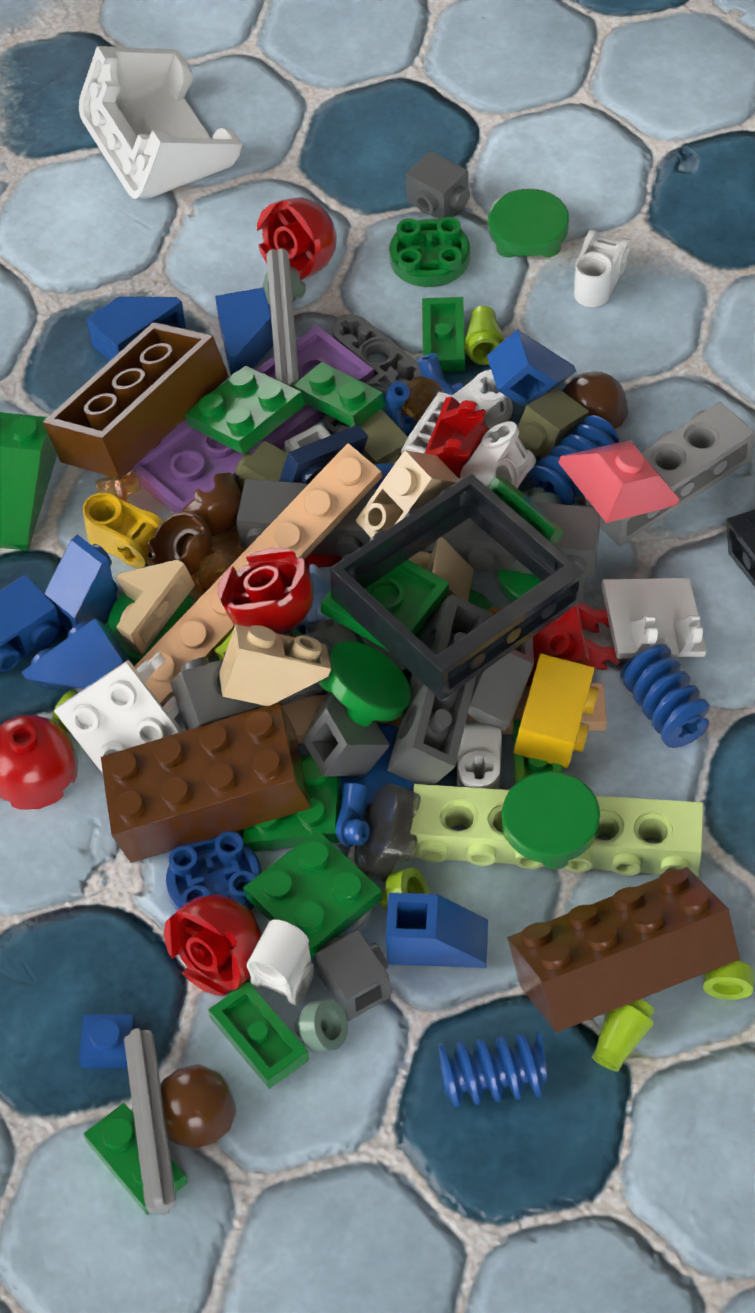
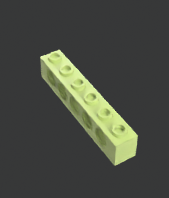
(622, 818)

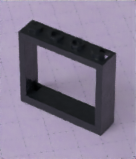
(495, 638)

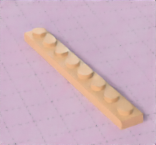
(299, 528)

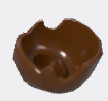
(600, 396)
(220, 505)
(181, 538)
(197, 1106)

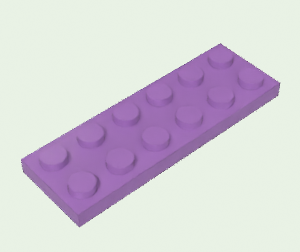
(191, 459)

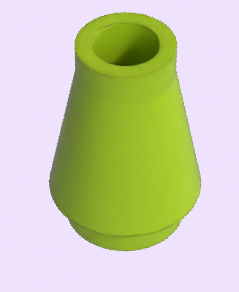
(482, 335)
(622, 1033)

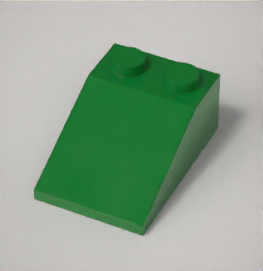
(25, 472)

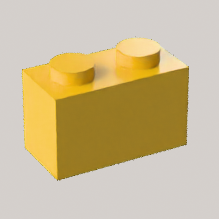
(554, 711)

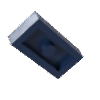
(308, 461)

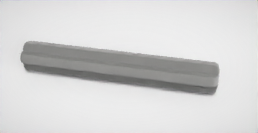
(282, 317)
(150, 1122)

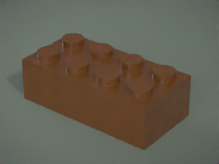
(135, 400)
(204, 782)
(623, 948)

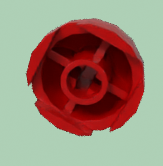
(302, 230)
(268, 591)
(35, 762)
(213, 941)

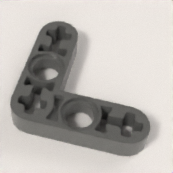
(372, 342)

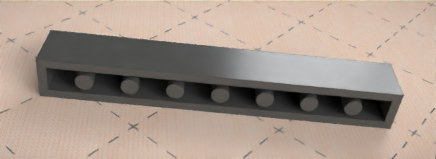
(265, 501)

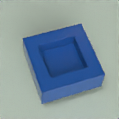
(103, 1040)

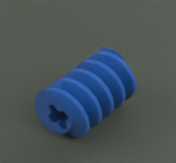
(548, 473)
(666, 696)
(493, 1069)

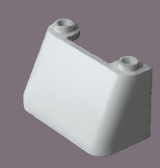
(144, 123)

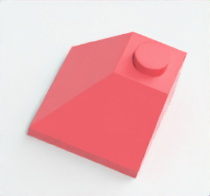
(618, 481)

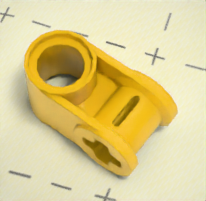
(119, 528)

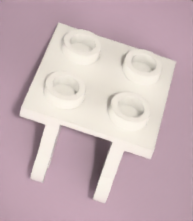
(653, 614)
(119, 711)

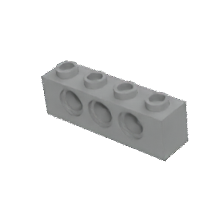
(690, 462)

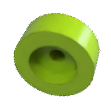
(404, 881)
(730, 981)

